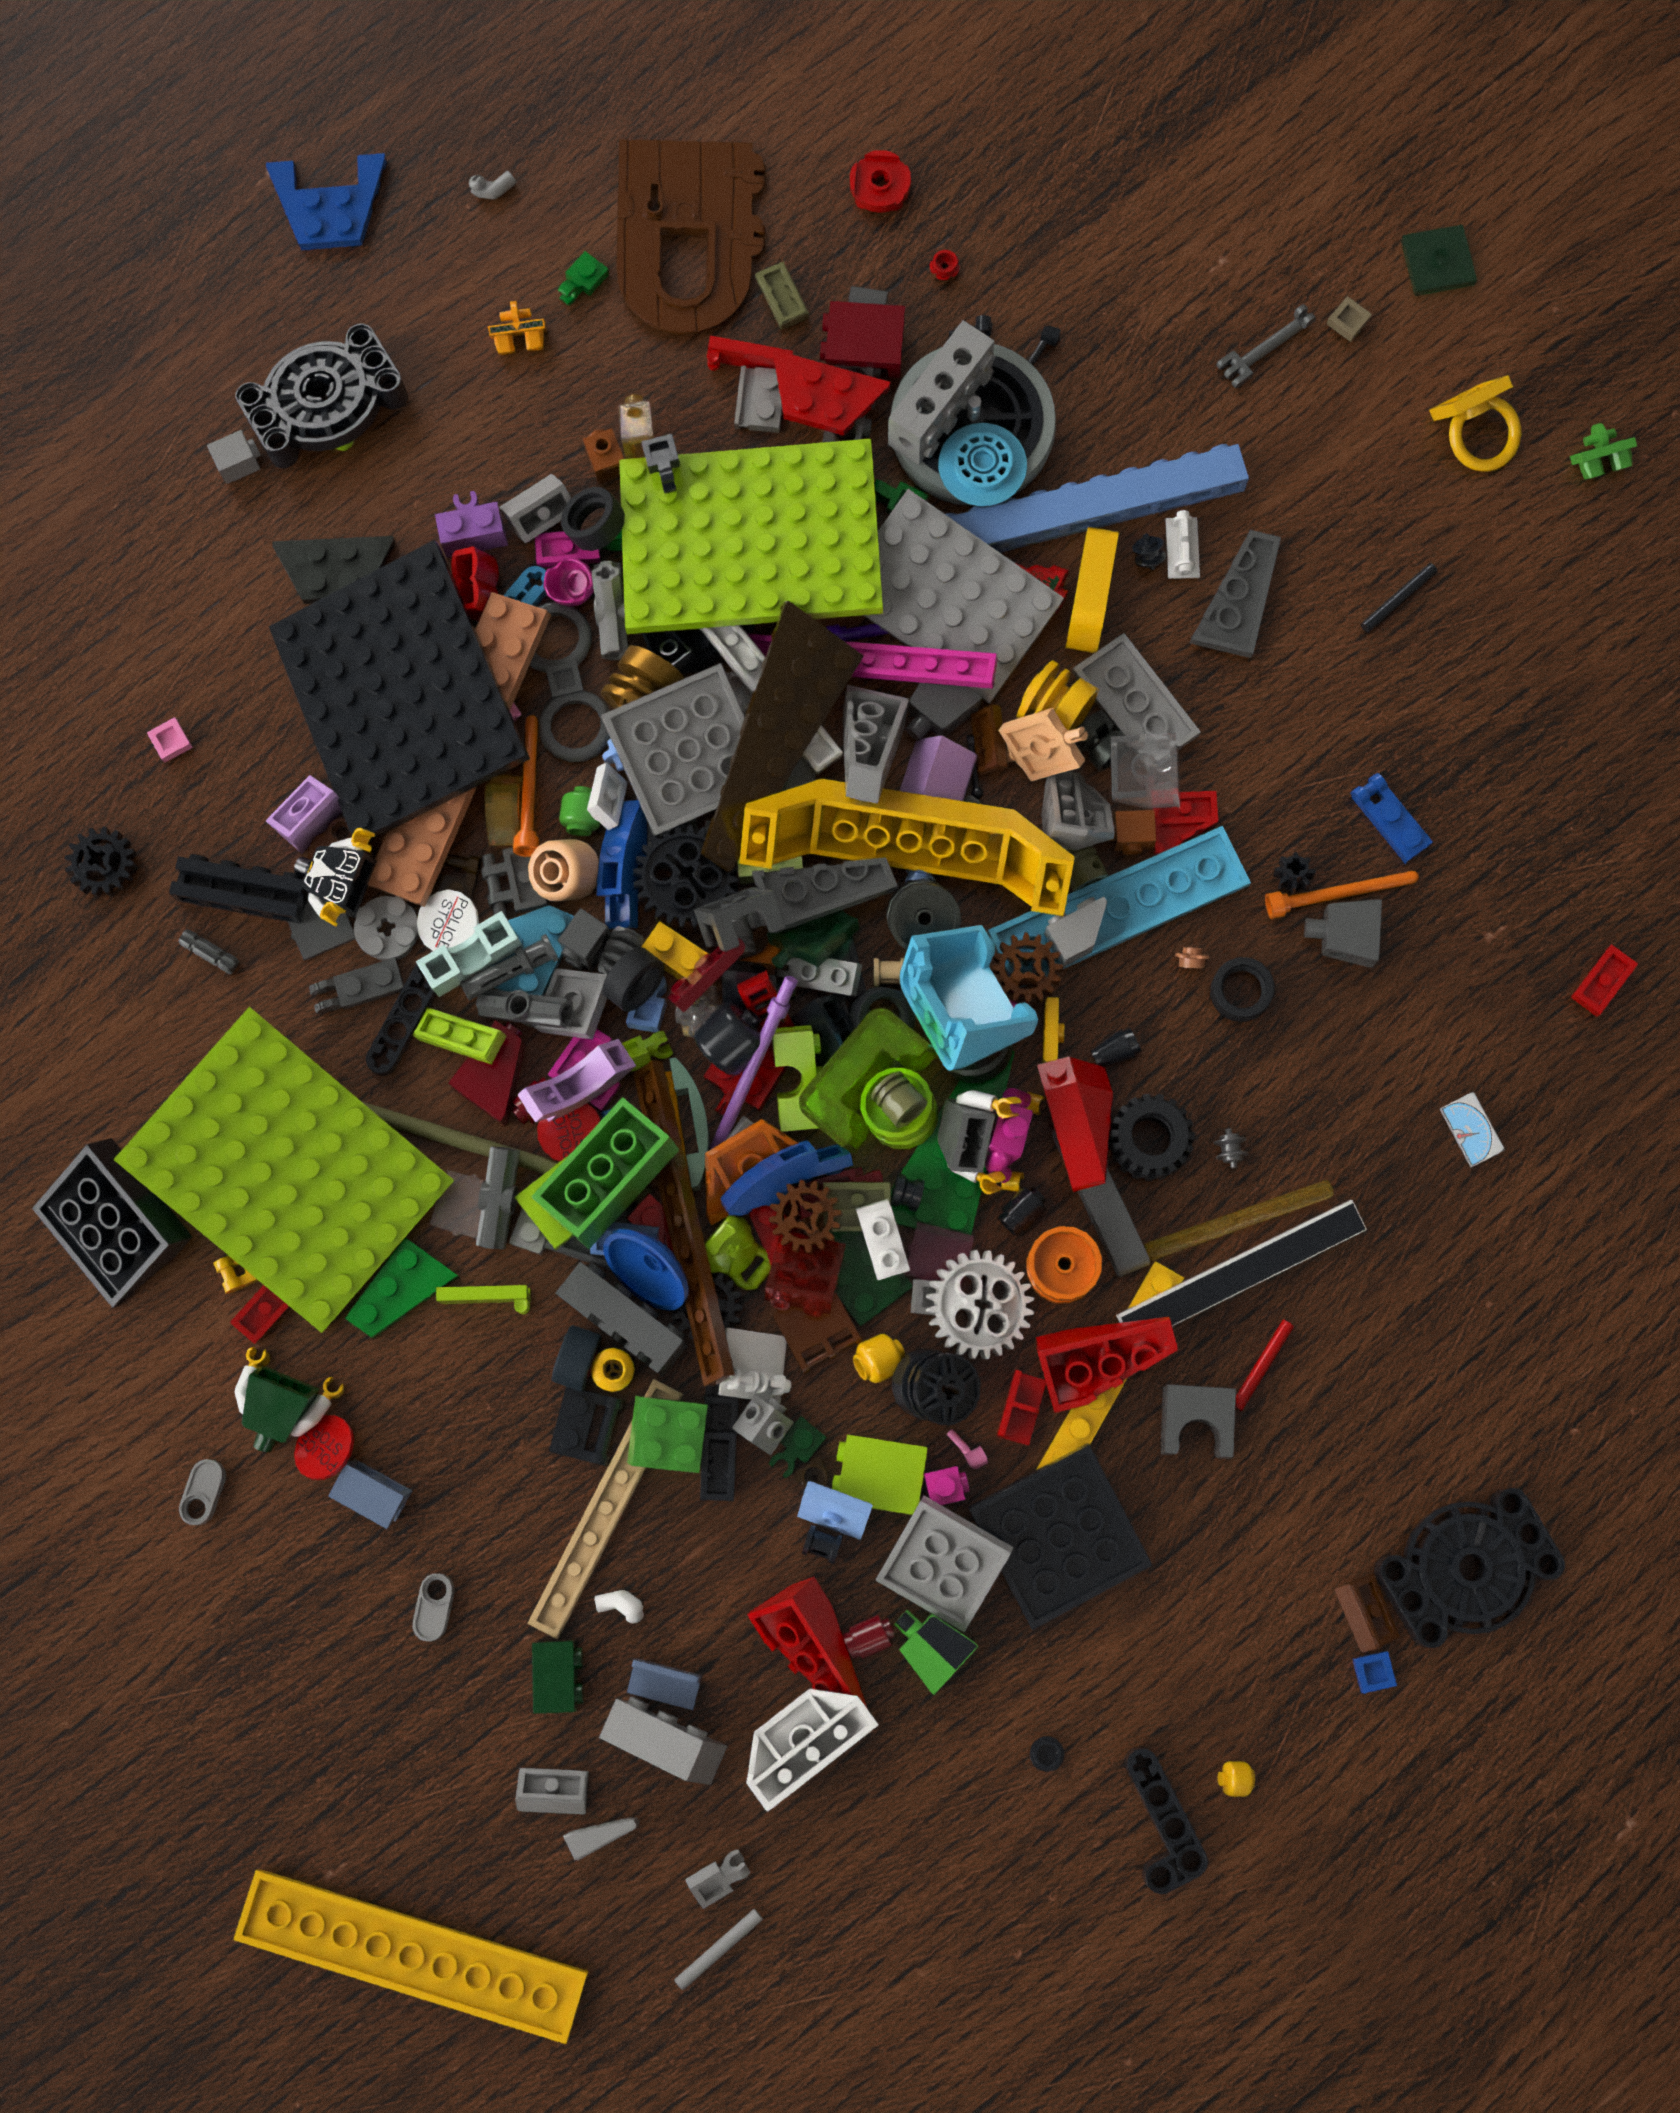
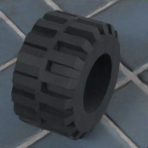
(1170, 1118)

